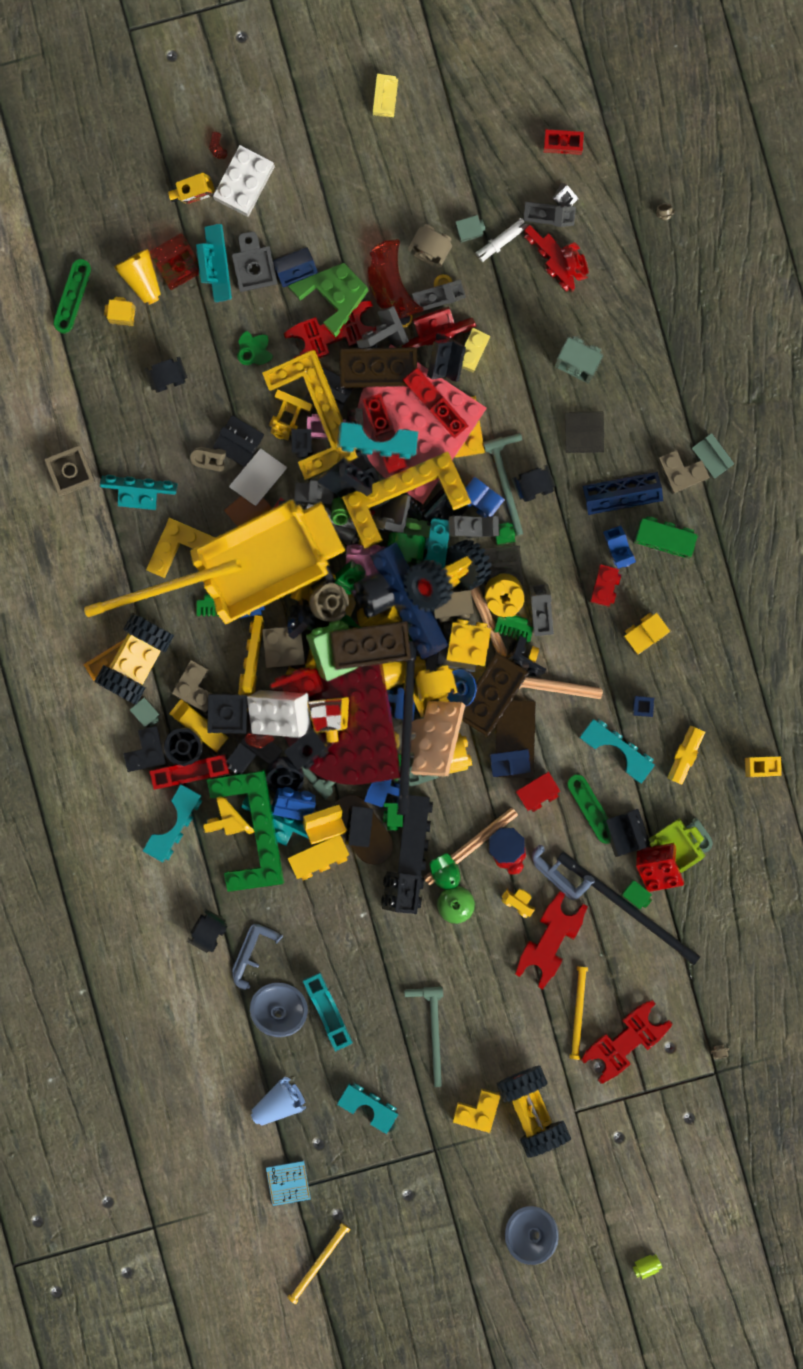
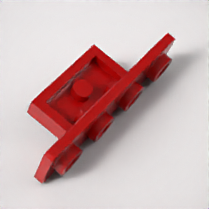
(437, 322)

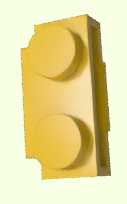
(519, 901)

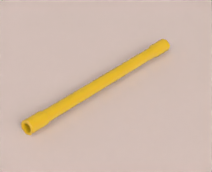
(224, 568)

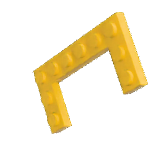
(310, 368)
(418, 475)
(172, 536)

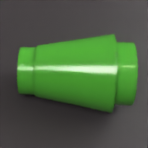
(339, 512)

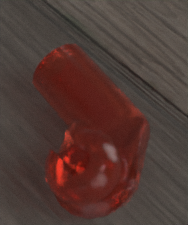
(215, 147)
(258, 741)

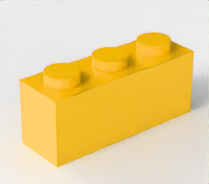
(319, 857)

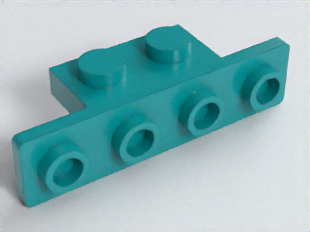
(213, 263)
(138, 492)
(438, 541)
(283, 826)

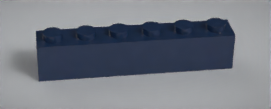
(420, 624)

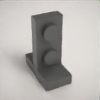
(549, 214)
(440, 295)
(390, 327)
(313, 493)
(473, 526)
(541, 609)

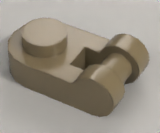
(201, 458)

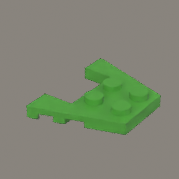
(339, 288)

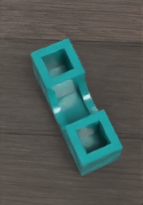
(383, 1114)

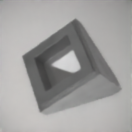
(564, 196)

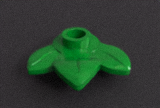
(256, 347)

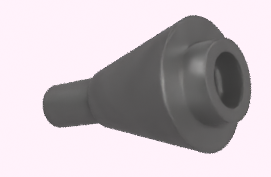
(347, 535)

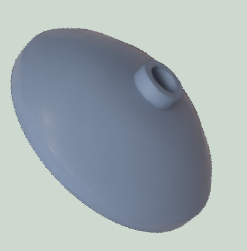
(282, 1000)
(522, 1238)

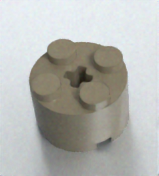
(430, 246)

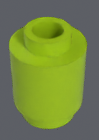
(647, 1266)

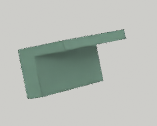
(713, 456)

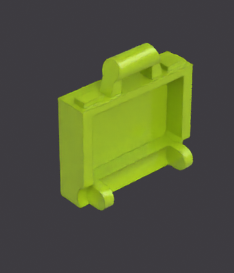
(687, 848)

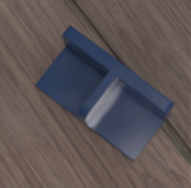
(510, 763)

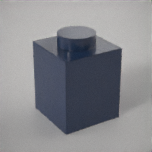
(643, 706)

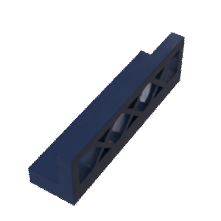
(624, 496)

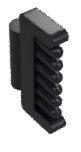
(414, 511)

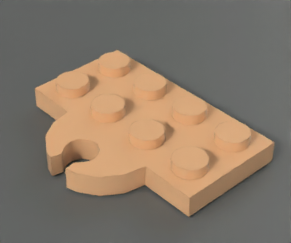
(436, 738)

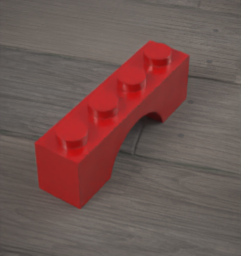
(183, 774)

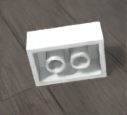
(243, 181)
(279, 713)

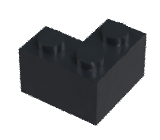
(150, 755)

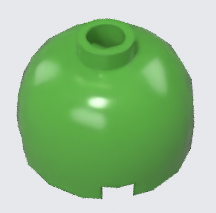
(459, 895)

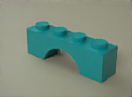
(352, 438)
(636, 765)
(185, 802)
(328, 1011)

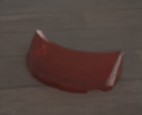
(386, 280)

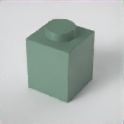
(470, 228)
(145, 713)

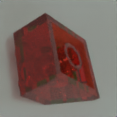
(175, 261)

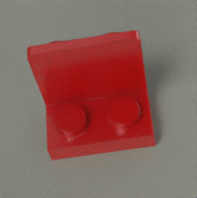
(300, 681)
(659, 867)

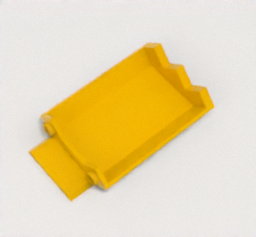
(276, 556)

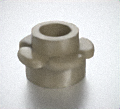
(664, 211)
(720, 1052)

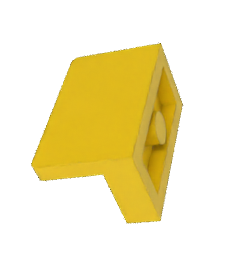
(324, 824)

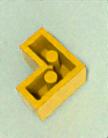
(646, 633)
(479, 1116)

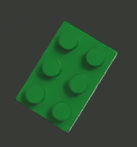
(666, 537)

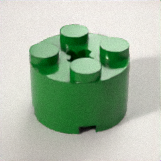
(411, 546)

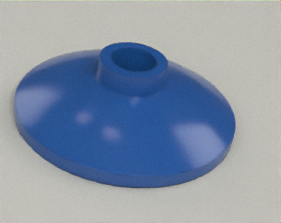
(465, 687)

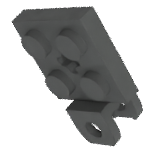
(250, 255)

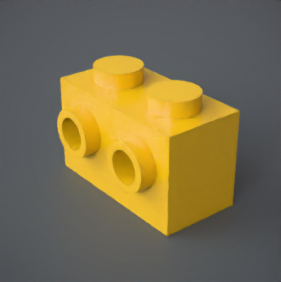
(120, 311)

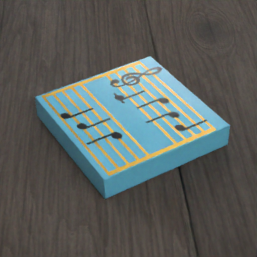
(288, 1183)

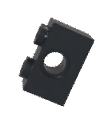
(298, 751)
(241, 759)

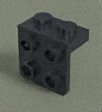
(301, 617)

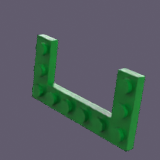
(256, 786)

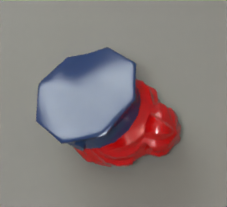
(508, 849)

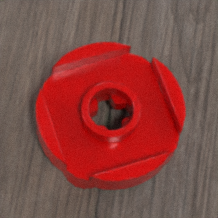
(576, 263)

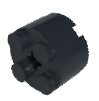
(166, 374)
(533, 483)
(373, 594)
(207, 931)

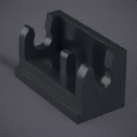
(359, 826)

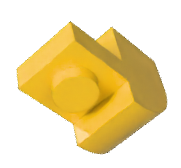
(762, 766)

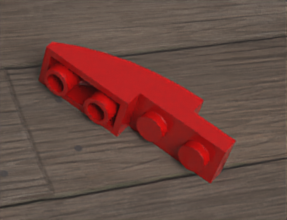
(557, 263)
(435, 402)
(383, 429)

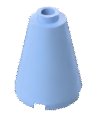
(278, 1103)

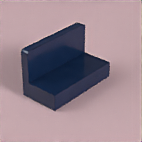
(295, 267)

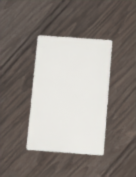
(258, 477)

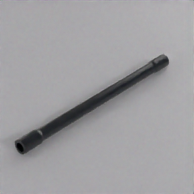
(403, 799)
(683, 950)

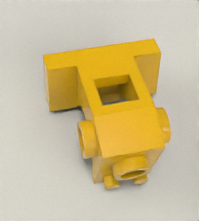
(292, 405)

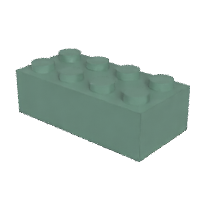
(579, 359)

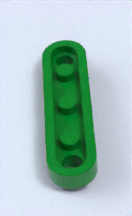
(72, 296)
(589, 806)

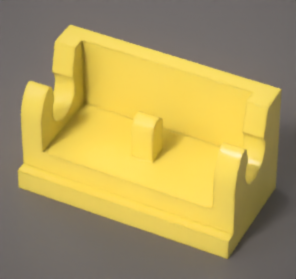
(385, 95)

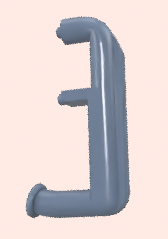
(557, 878)
(246, 951)

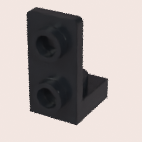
(302, 443)
(515, 654)

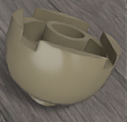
(328, 602)

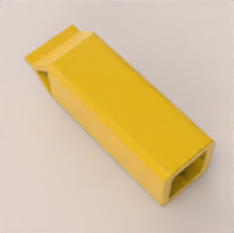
(193, 719)

